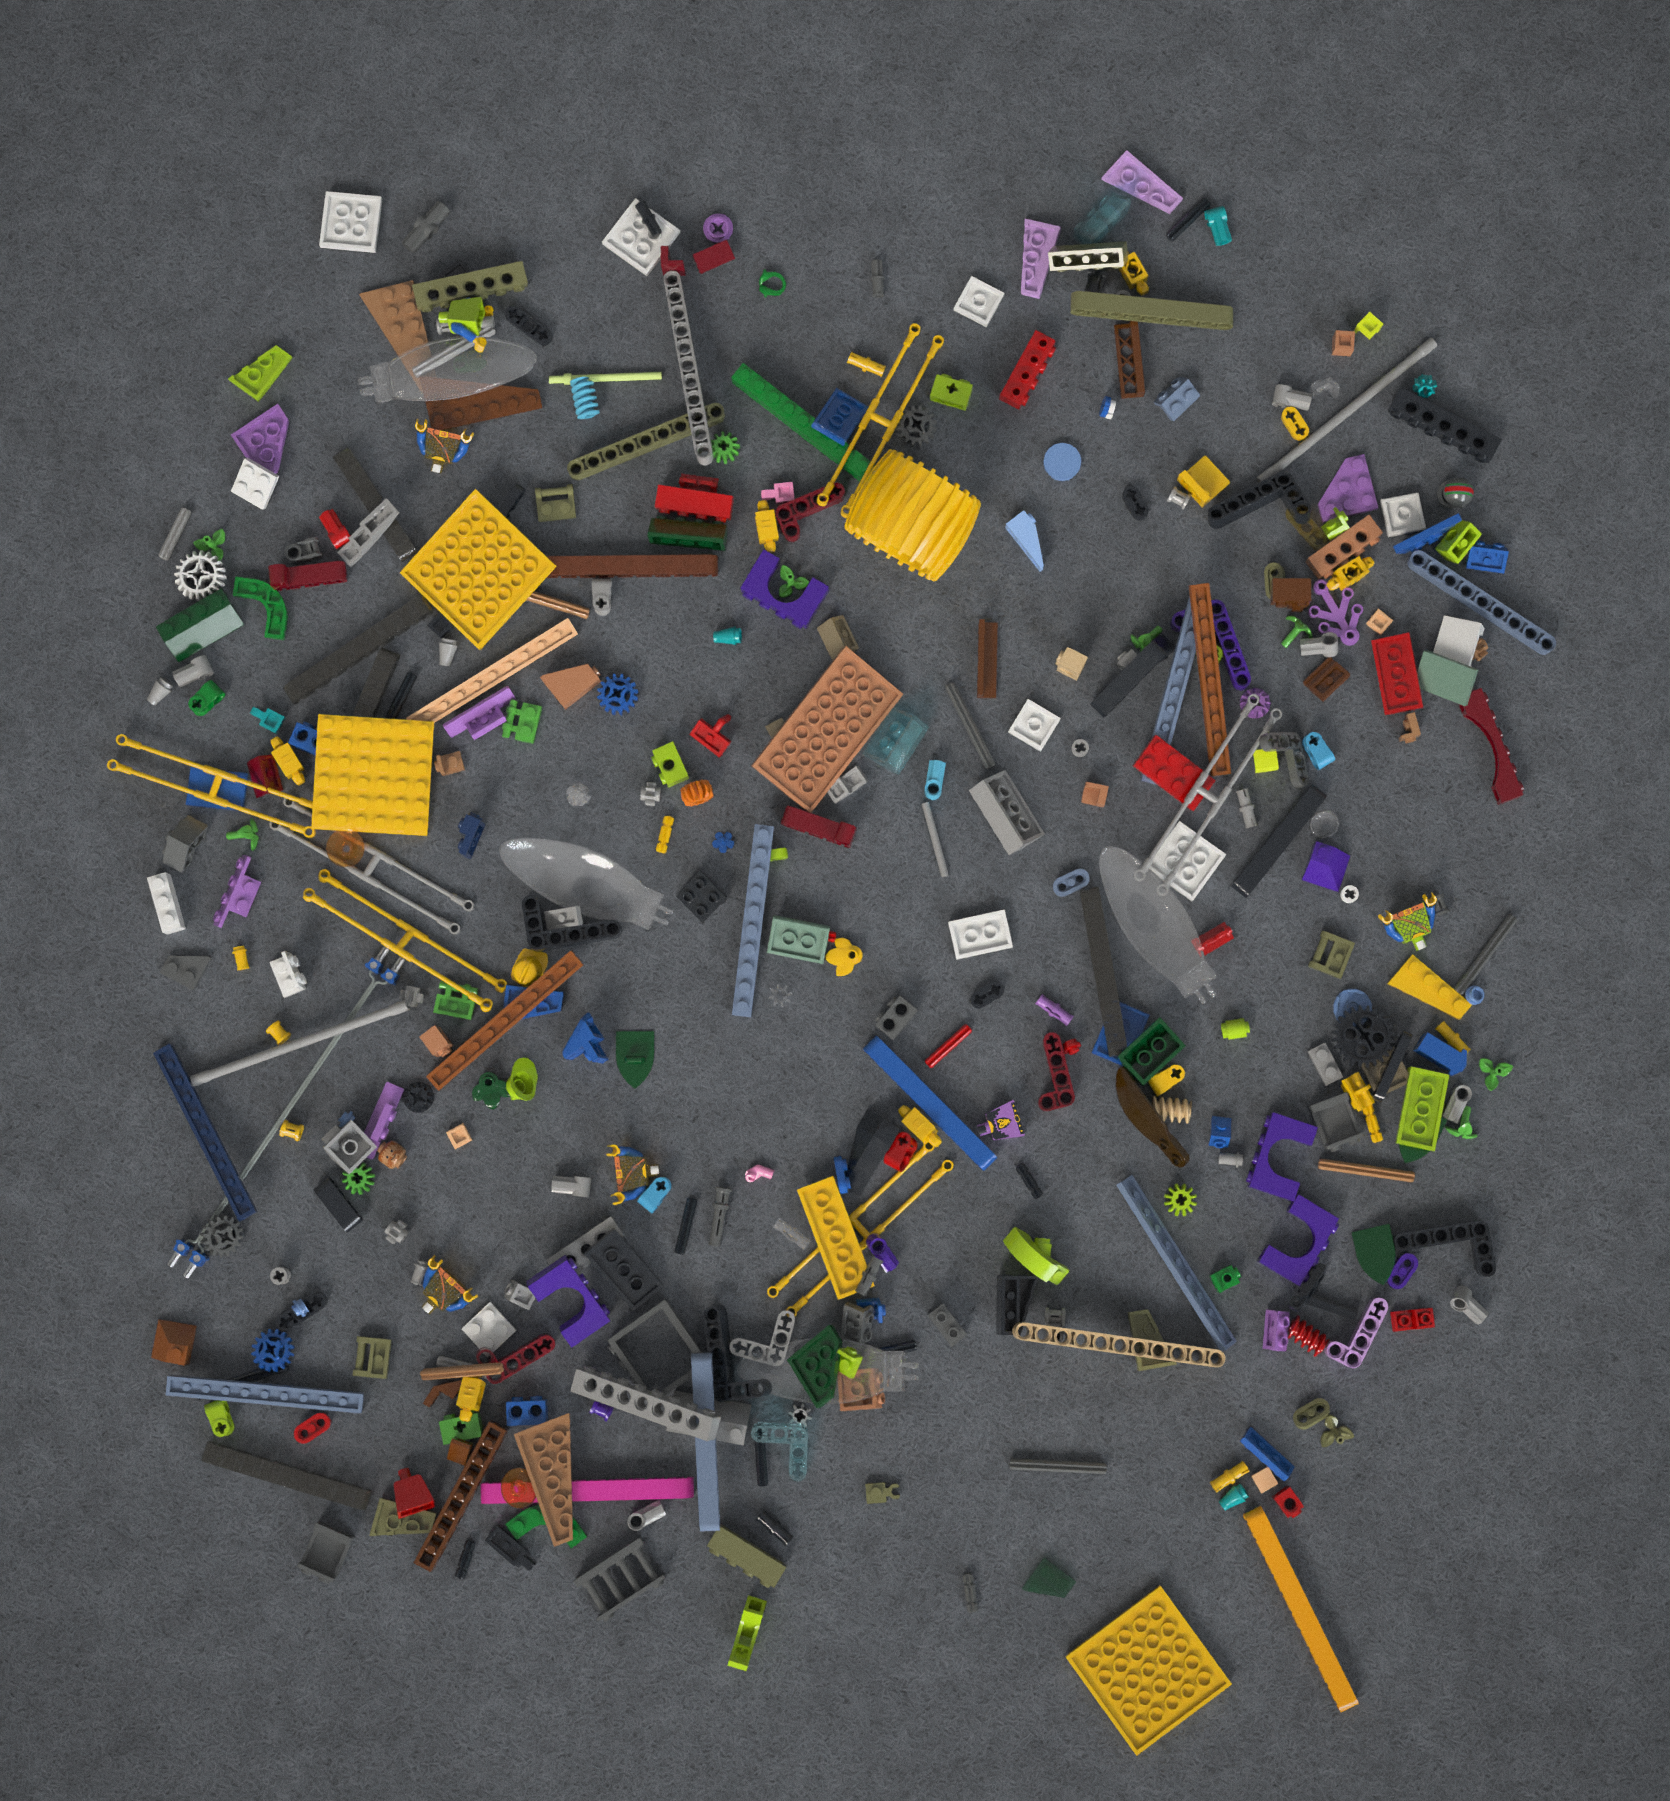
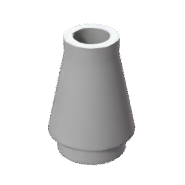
(446, 651)
(160, 689)

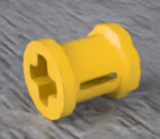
(278, 1032)
(285, 1130)

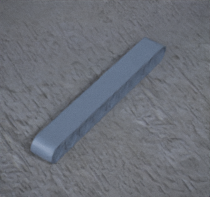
(1490, 602)
(705, 1450)

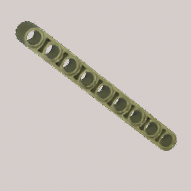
(1151, 310)
(636, 441)

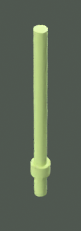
(567, 377)

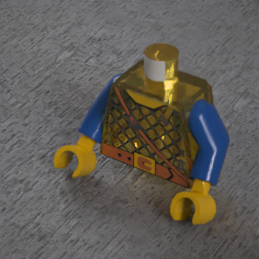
(441, 445)
(631, 1172)
(443, 1289)

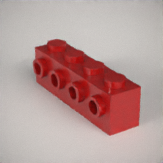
(1027, 370)
(694, 503)

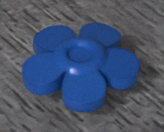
(722, 842)

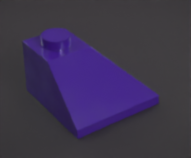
(1326, 866)

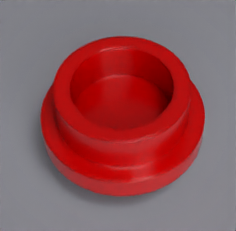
(1071, 1047)

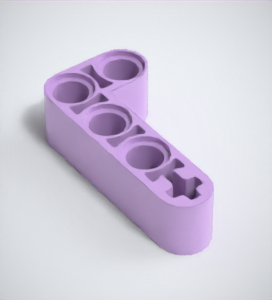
(1360, 1330)

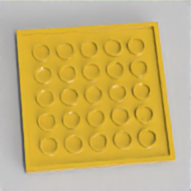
(478, 569)
(372, 775)
(1148, 1670)

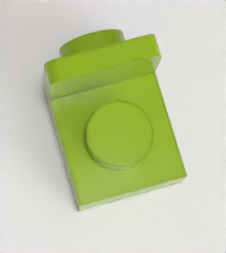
(1335, 526)
(849, 1361)

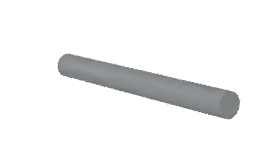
(935, 839)

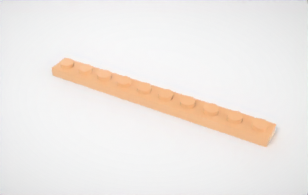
(496, 673)

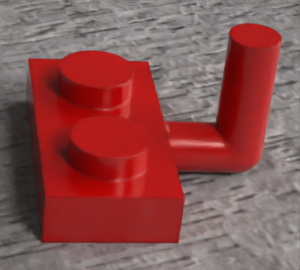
(710, 736)

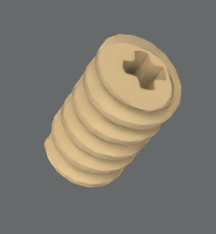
(1172, 1109)

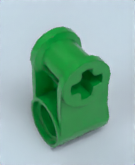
(207, 696)

